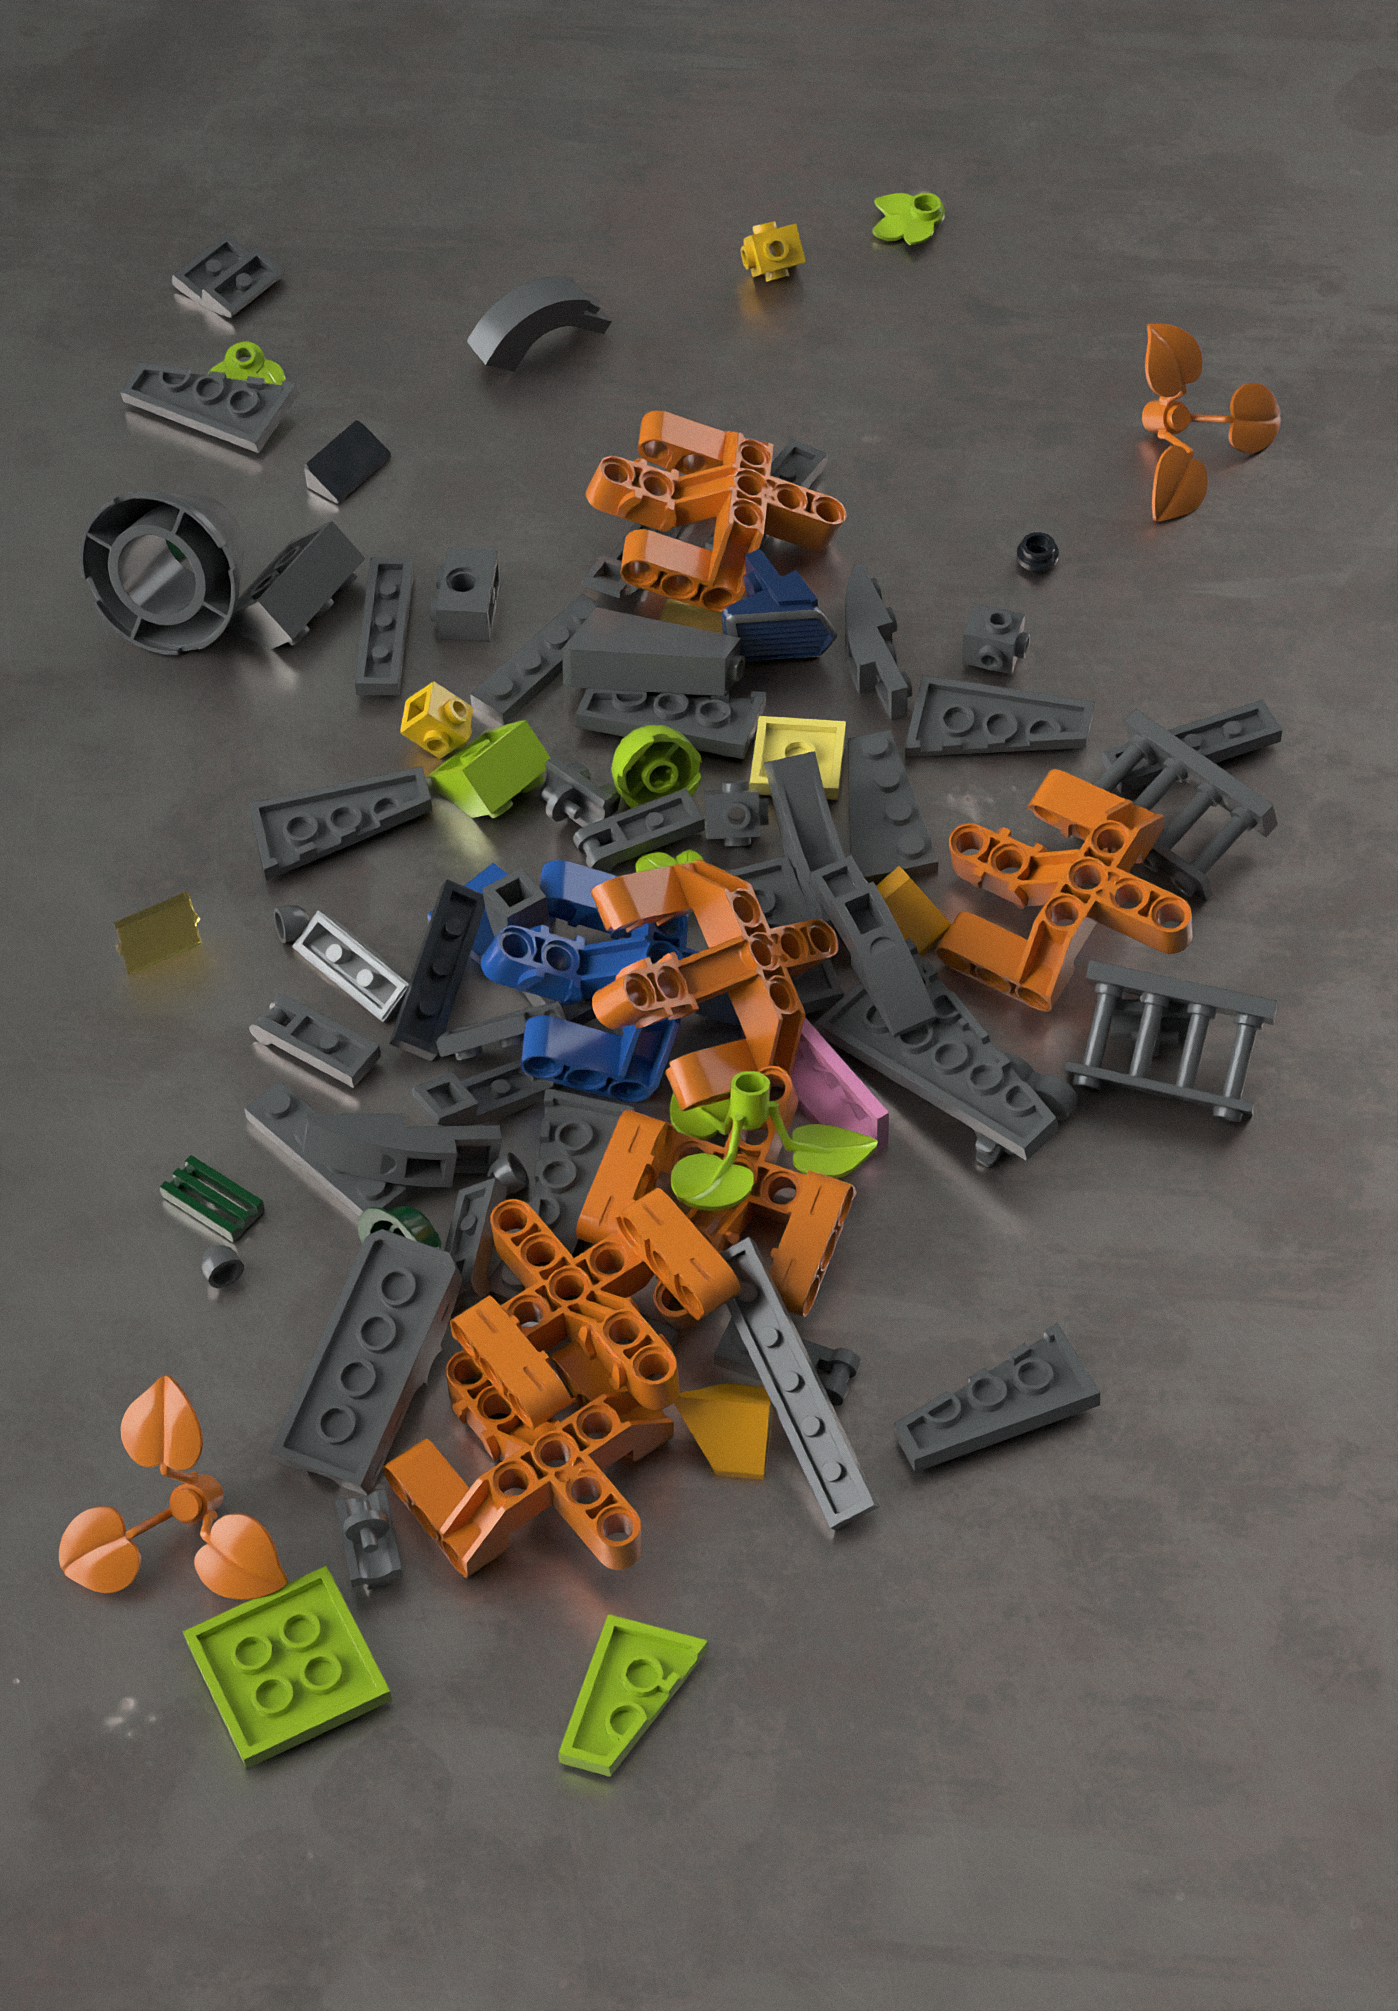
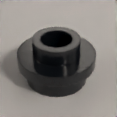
(1037, 552)

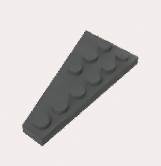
(945, 1063)

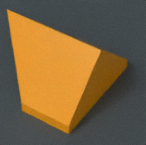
(913, 911)
(730, 1427)

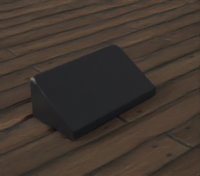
(345, 462)

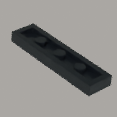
(438, 970)

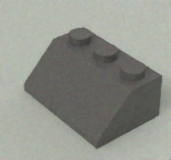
(296, 587)

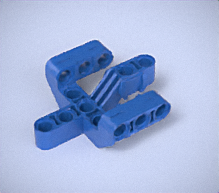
(570, 970)

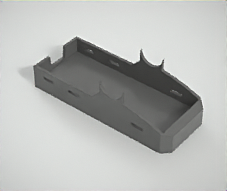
(370, 1361)

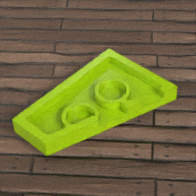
(625, 1690)

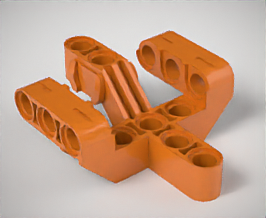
(723, 480)
(1114, 839)
(741, 959)
(650, 1148)
(648, 1241)
(476, 1521)

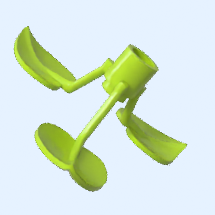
(718, 1184)

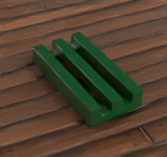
(185, 1177)

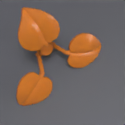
(1170, 364)
(239, 1551)

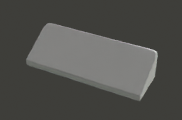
(353, 966)

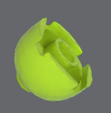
(654, 764)

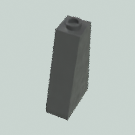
(650, 656)

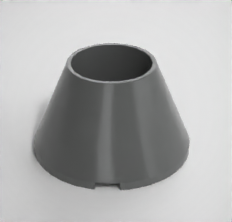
(142, 584)

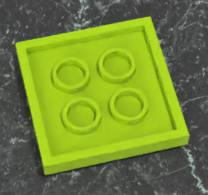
(287, 1666)

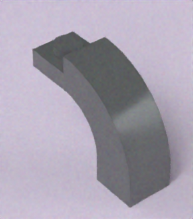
(529, 313)
(522, 903)

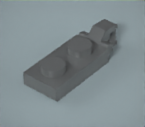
(506, 1029)

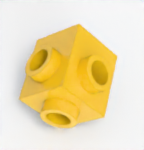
(785, 250)
(437, 720)

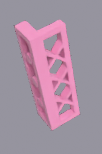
(831, 1090)

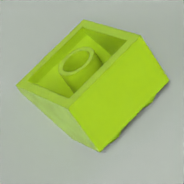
(492, 770)

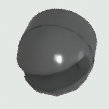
(290, 922)
(509, 1172)
(221, 1266)

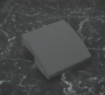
(227, 276)

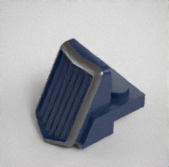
(778, 615)

